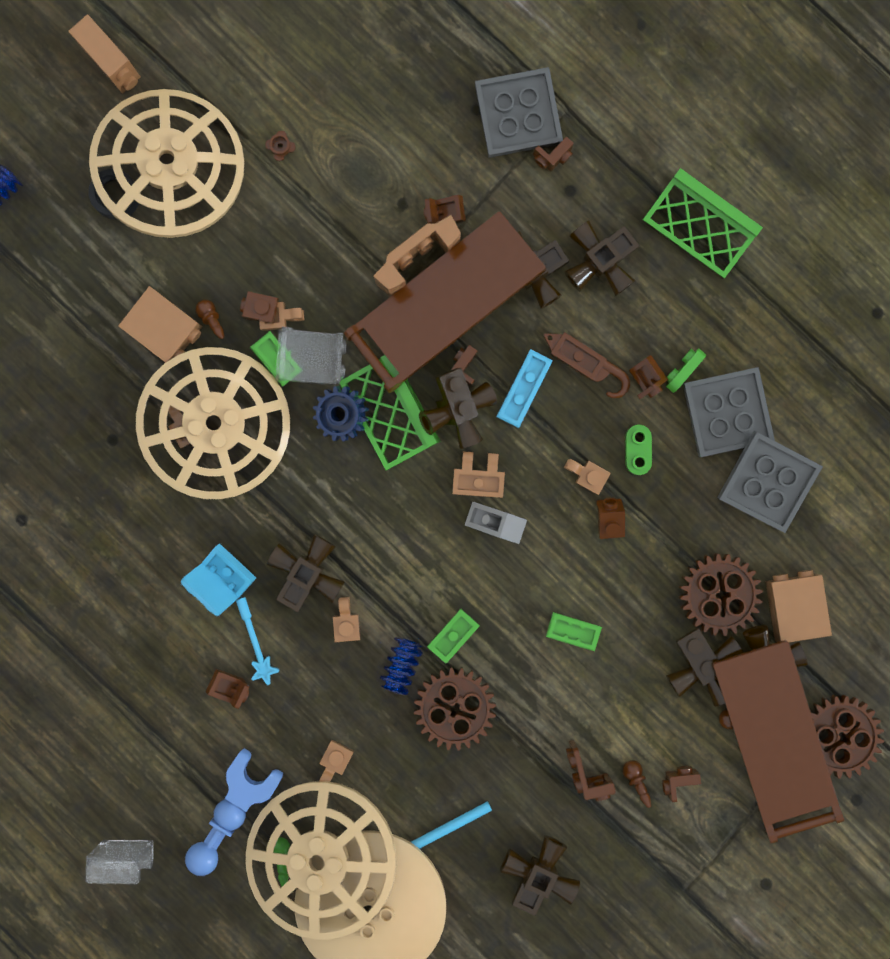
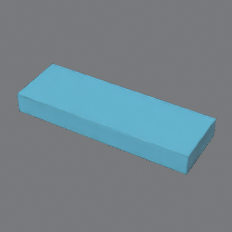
(524, 388)

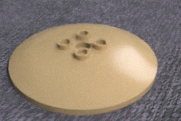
(405, 925)

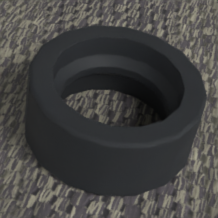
(106, 176)

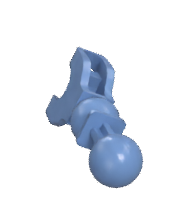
(230, 812)

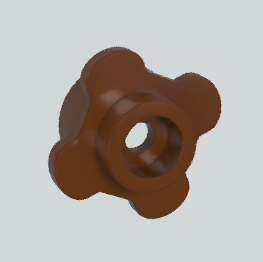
(280, 138)

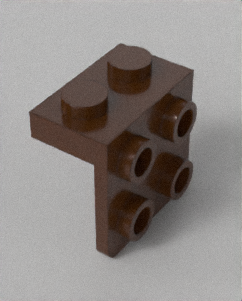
(593, 787)

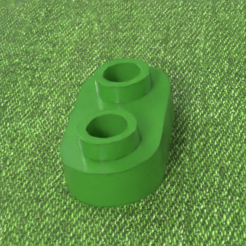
(678, 377)
(637, 449)

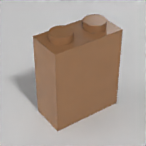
(105, 54)
(160, 325)
(798, 607)

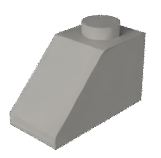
(495, 522)

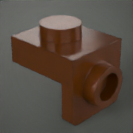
(560, 154)
(440, 209)
(259, 307)
(463, 359)
(649, 377)
(611, 518)
(228, 688)
(682, 777)

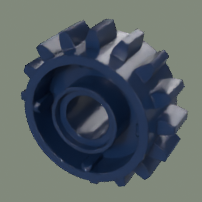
(327, 413)

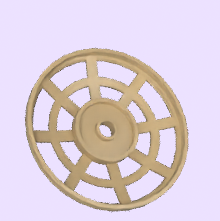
(167, 176)
(208, 440)
(331, 850)

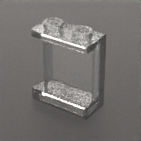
(310, 356)
(118, 861)

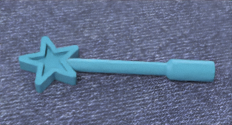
(263, 666)

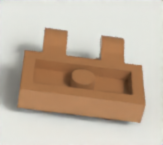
(479, 482)

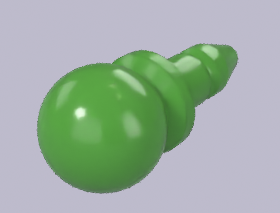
(282, 846)

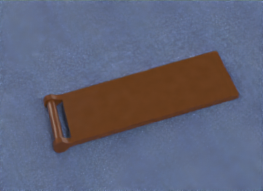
(447, 299)
(777, 738)

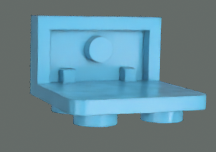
(218, 580)

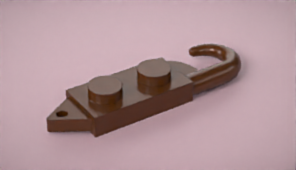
(586, 361)

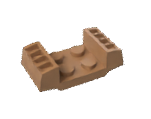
(444, 233)

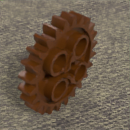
(743, 591)
(444, 729)
(854, 754)

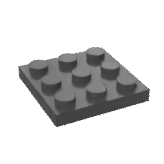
(518, 112)
(727, 411)
(769, 481)

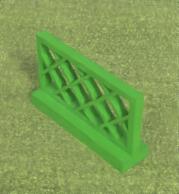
(716, 205)
(411, 406)

